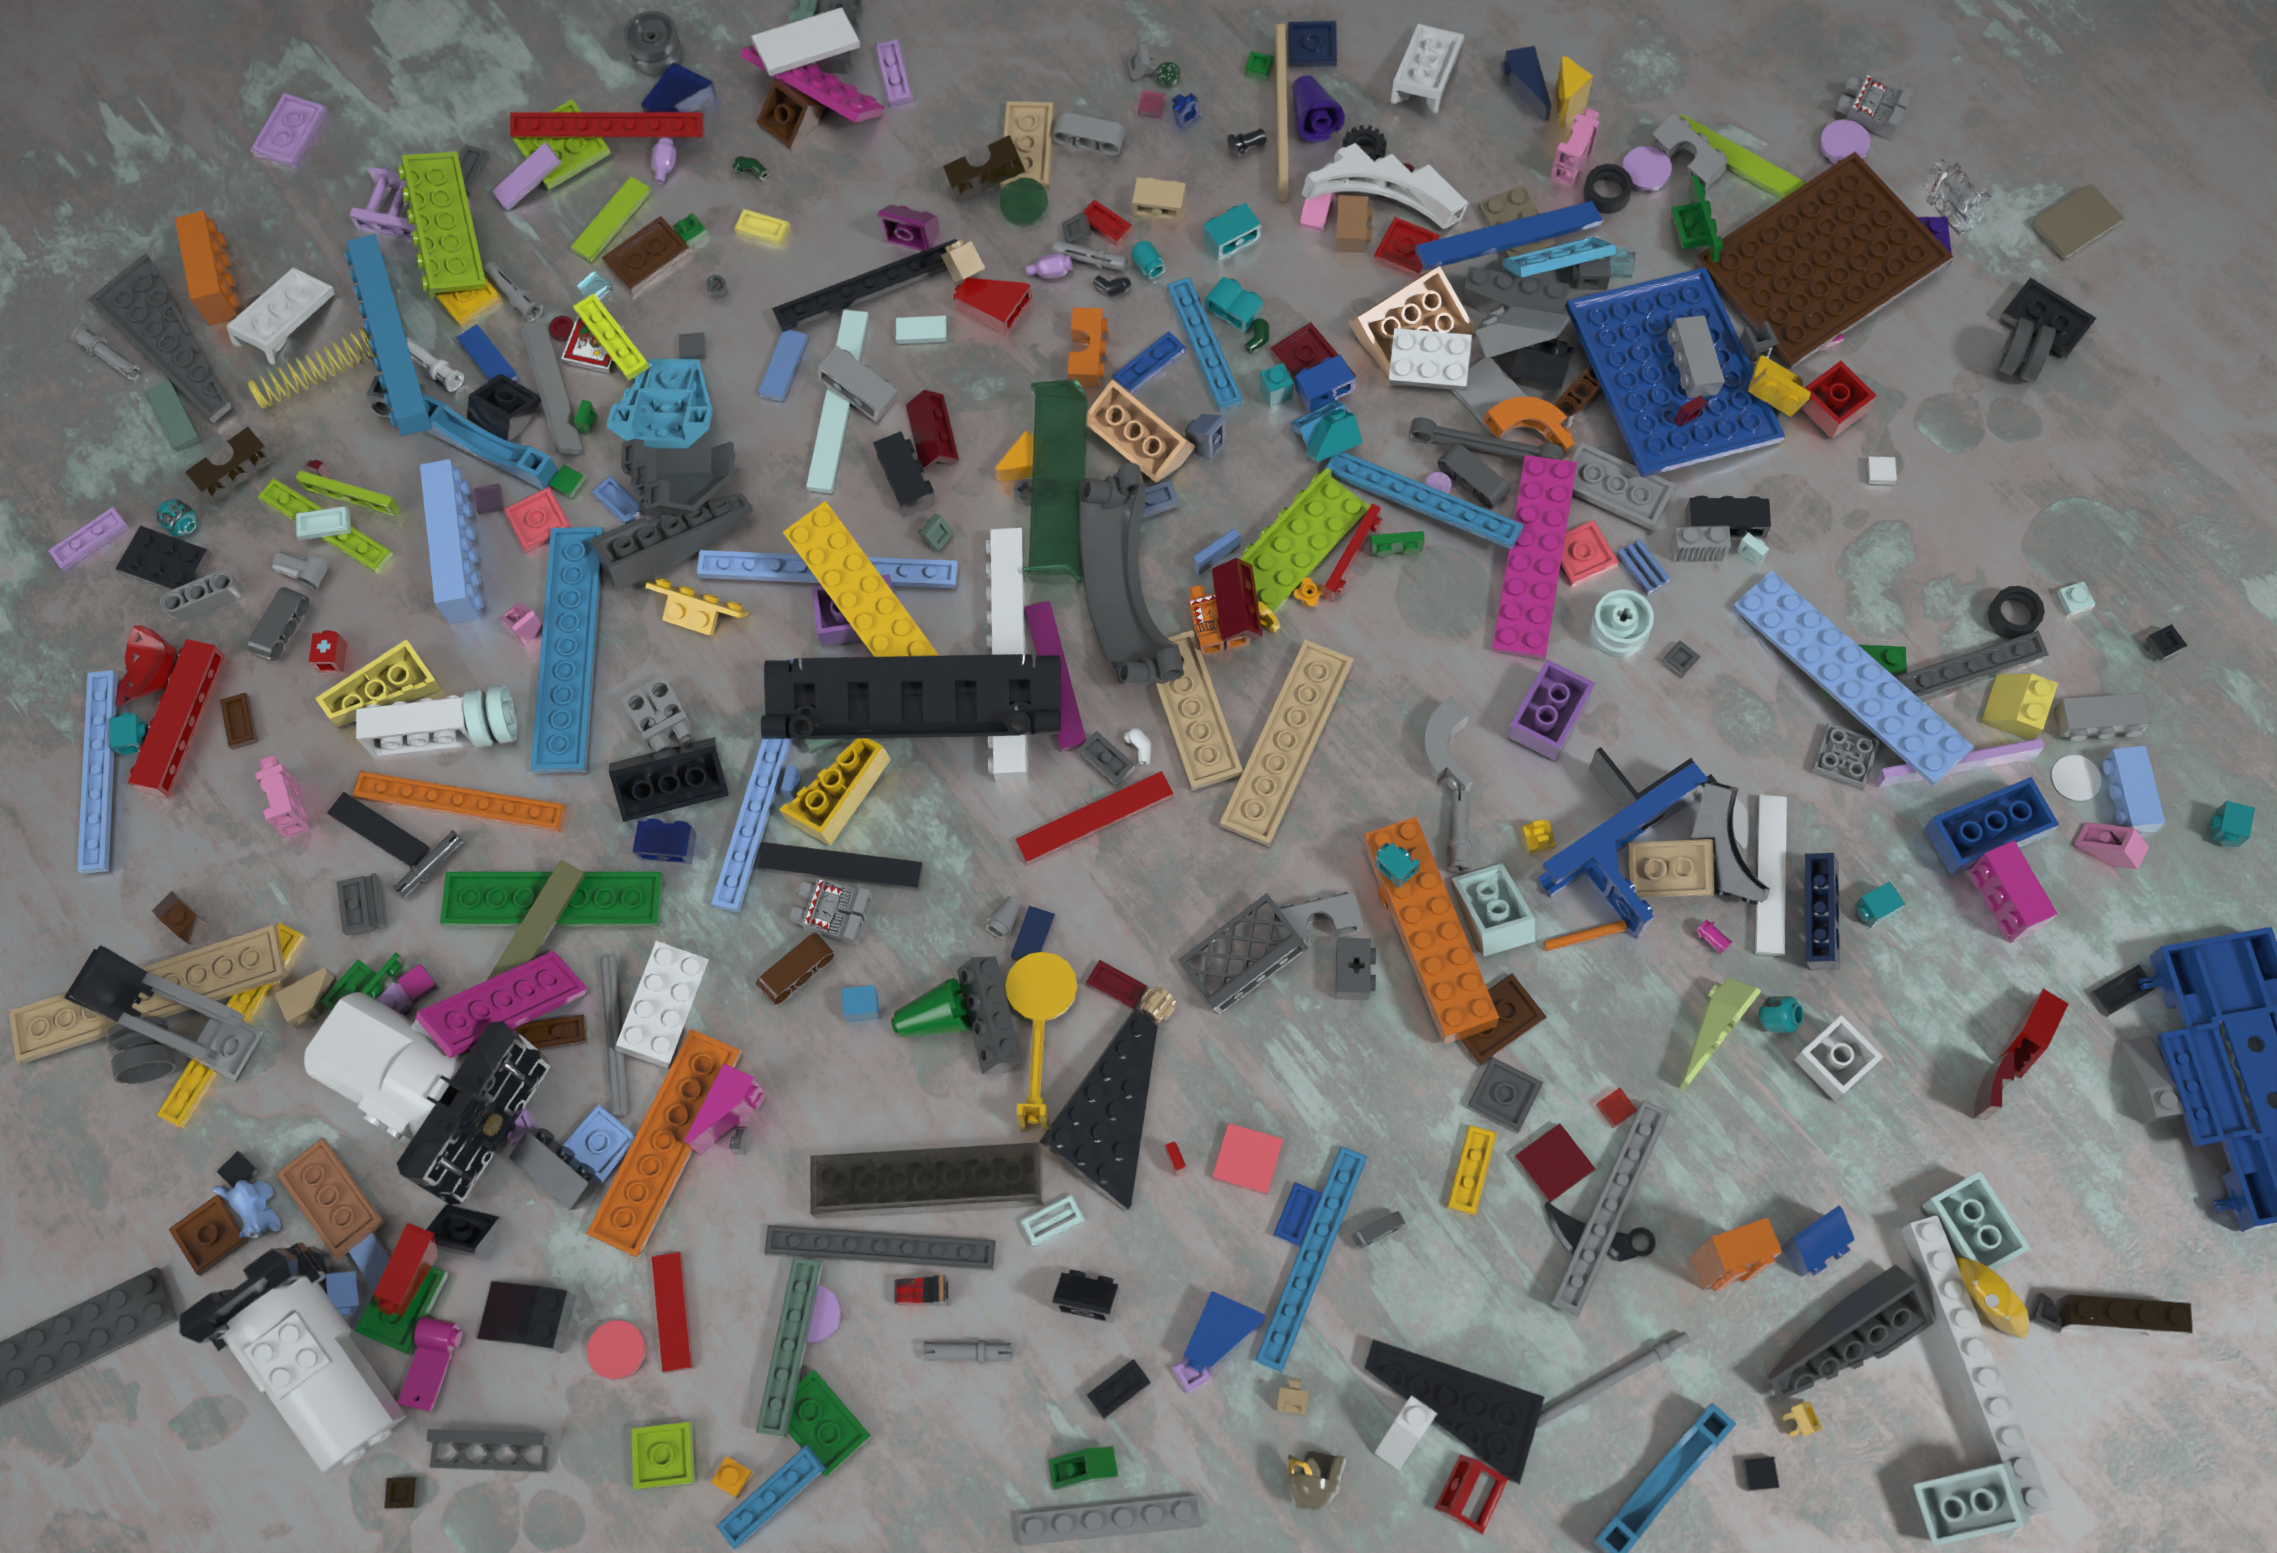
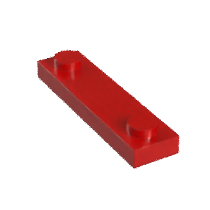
(1336, 582)

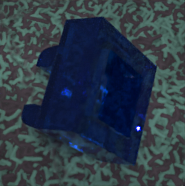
(1185, 109)

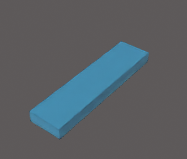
(771, 1497)

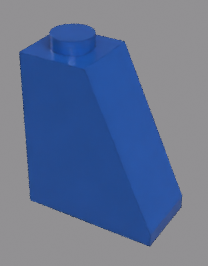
(1220, 1332)

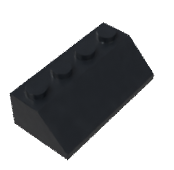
(674, 777)

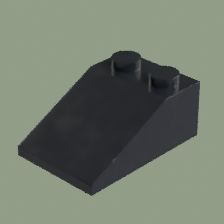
(527, 1316)

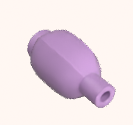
(663, 159)
(1051, 266)

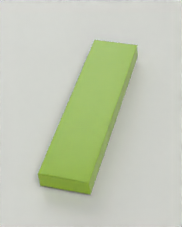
(611, 219)
(348, 493)

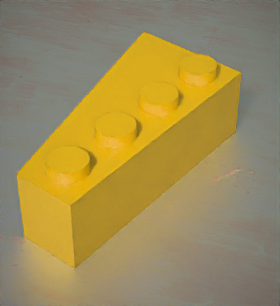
(838, 791)

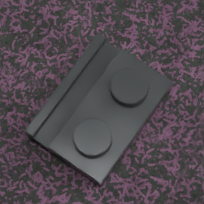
(360, 904)

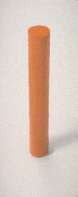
(1585, 935)

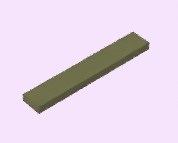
(540, 918)

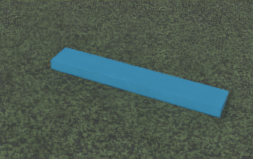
(1204, 344)

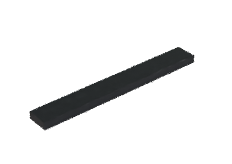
(861, 288)

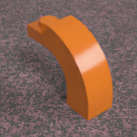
(1529, 413)

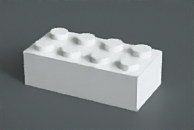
(413, 727)
(661, 1004)

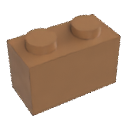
(1352, 224)

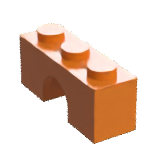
(1088, 328)

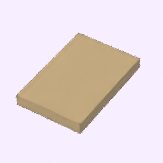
(1671, 868)

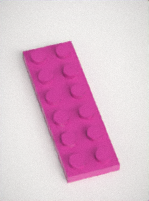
(825, 89)
(509, 997)

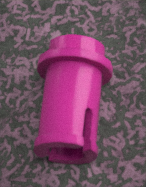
(1713, 936)

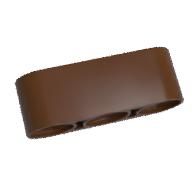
(1574, 404)
(795, 969)

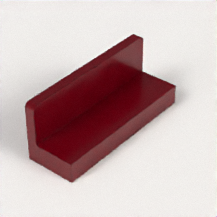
(931, 429)
(1236, 600)

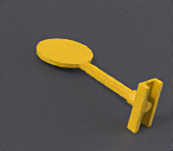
(1039, 990)

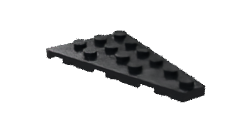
(1104, 1117)

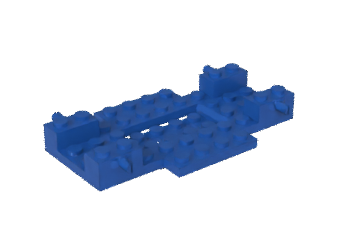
(2234, 984)

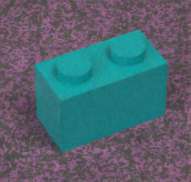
(1231, 230)

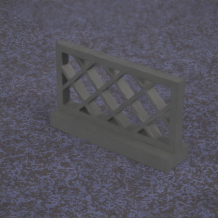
(1251, 975)

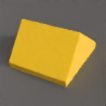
(1571, 90)

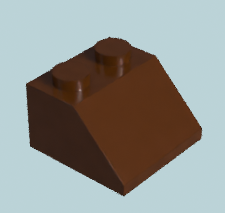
(789, 113)

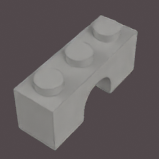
(1676, 135)
(1339, 911)

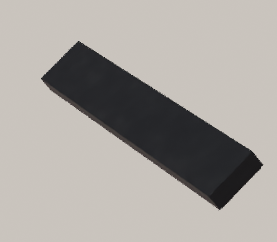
(840, 866)

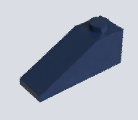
(1526, 79)

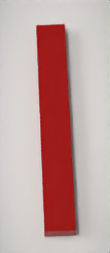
(607, 125)

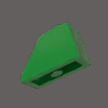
(1083, 1467)

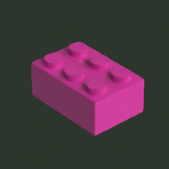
(2012, 892)

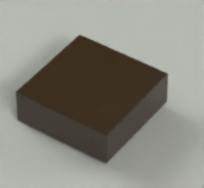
(401, 1493)

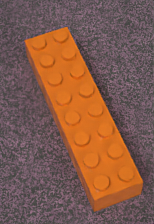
(1434, 937)

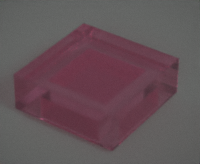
(1151, 104)

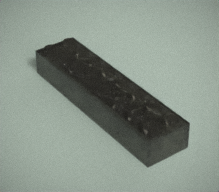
(926, 1180)

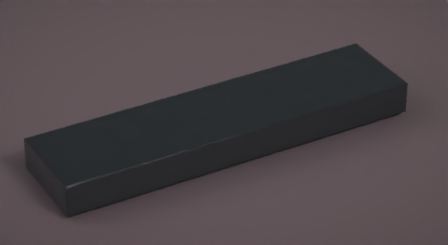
(378, 830)

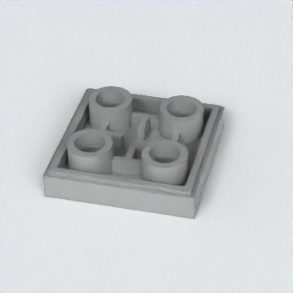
(1845, 756)

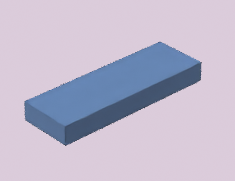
(783, 365)

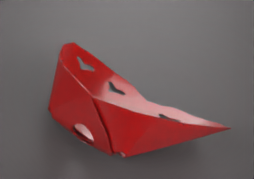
(150, 669)

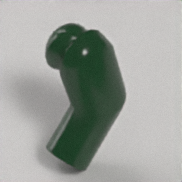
(742, 163)
(1261, 335)

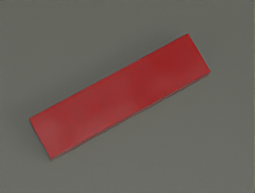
(672, 1312)

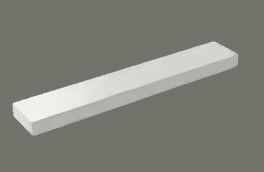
(1772, 873)

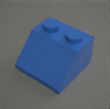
(1819, 1242)

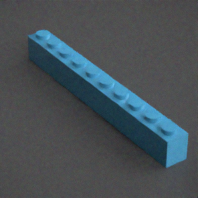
(388, 336)

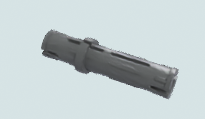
(428, 864)

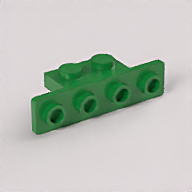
(1695, 224)
(362, 979)

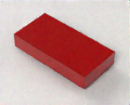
(1107, 223)

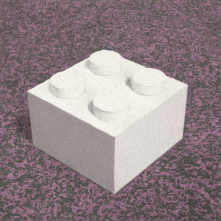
(1838, 1058)

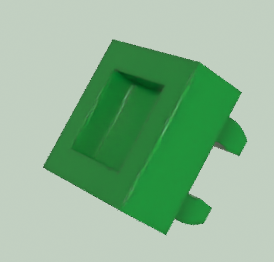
(690, 229)

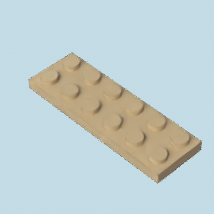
(1198, 719)

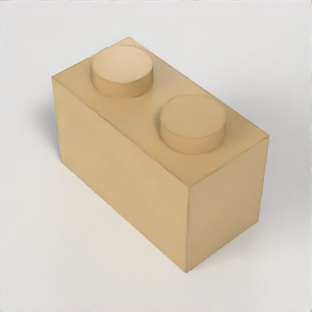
(1159, 199)
(962, 260)

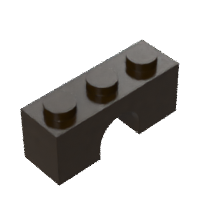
(1001, 166)
(247, 458)

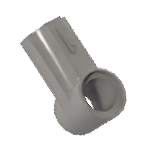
(306, 570)

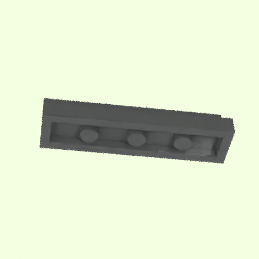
(485, 1439)

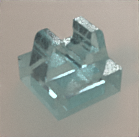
(1622, 263)

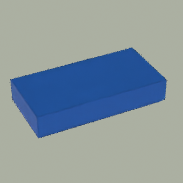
(1297, 1214)

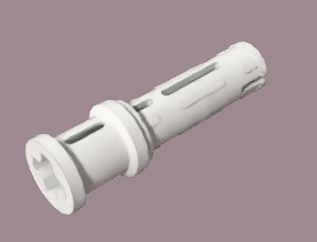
(437, 368)

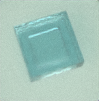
(595, 284)

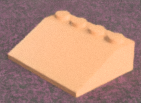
(1420, 305)

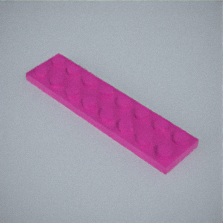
(1535, 558)

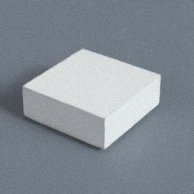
(1881, 470)

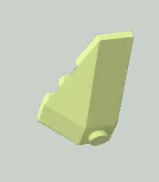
(1720, 1016)

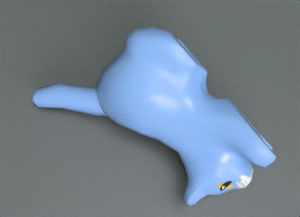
(250, 1203)

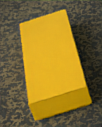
(1471, 1170)

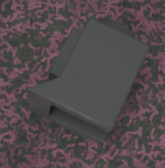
(1761, 345)

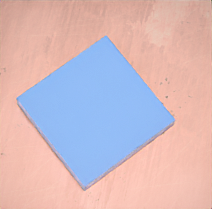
(600, 1142)

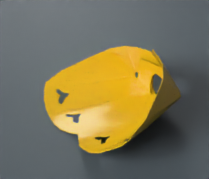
(1991, 1283)

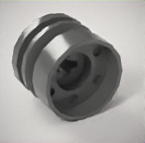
(137, 1056)

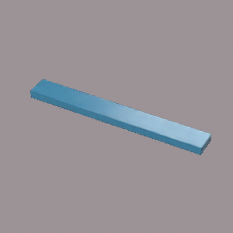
(1425, 499)
(1311, 1259)

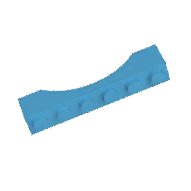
(513, 458)
(1664, 1481)

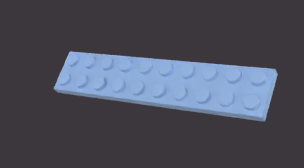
(1853, 678)

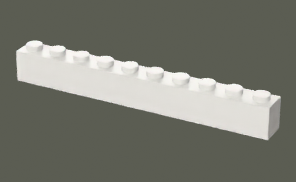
(1007, 637)
(1973, 1358)

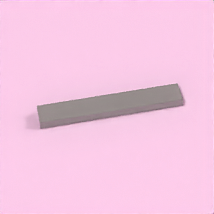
(551, 388)

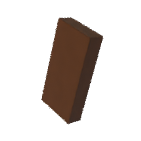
(238, 721)

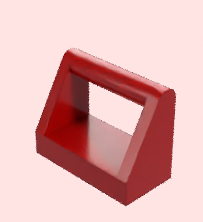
(1459, 1488)

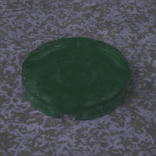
(1023, 202)

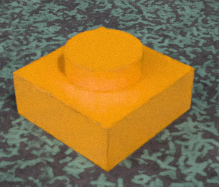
(731, 1477)

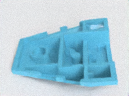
(664, 405)

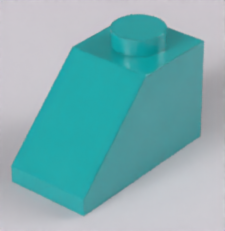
(1334, 435)

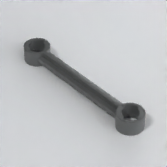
(1426, 431)

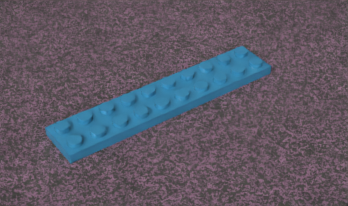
(567, 652)

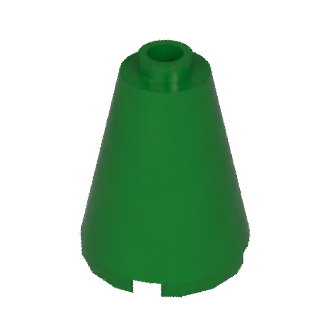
(933, 1013)

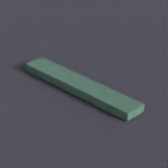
(789, 1347)

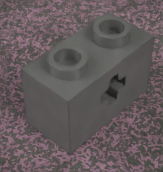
(1350, 984)

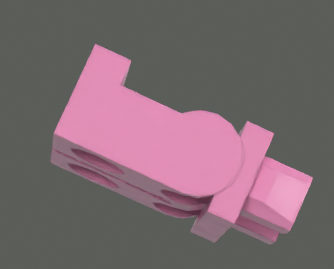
(1573, 155)
(285, 802)

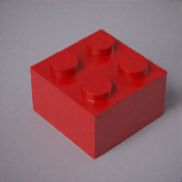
(1838, 399)

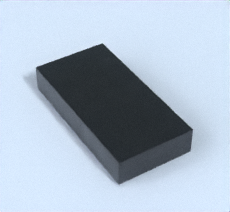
(2120, 991)

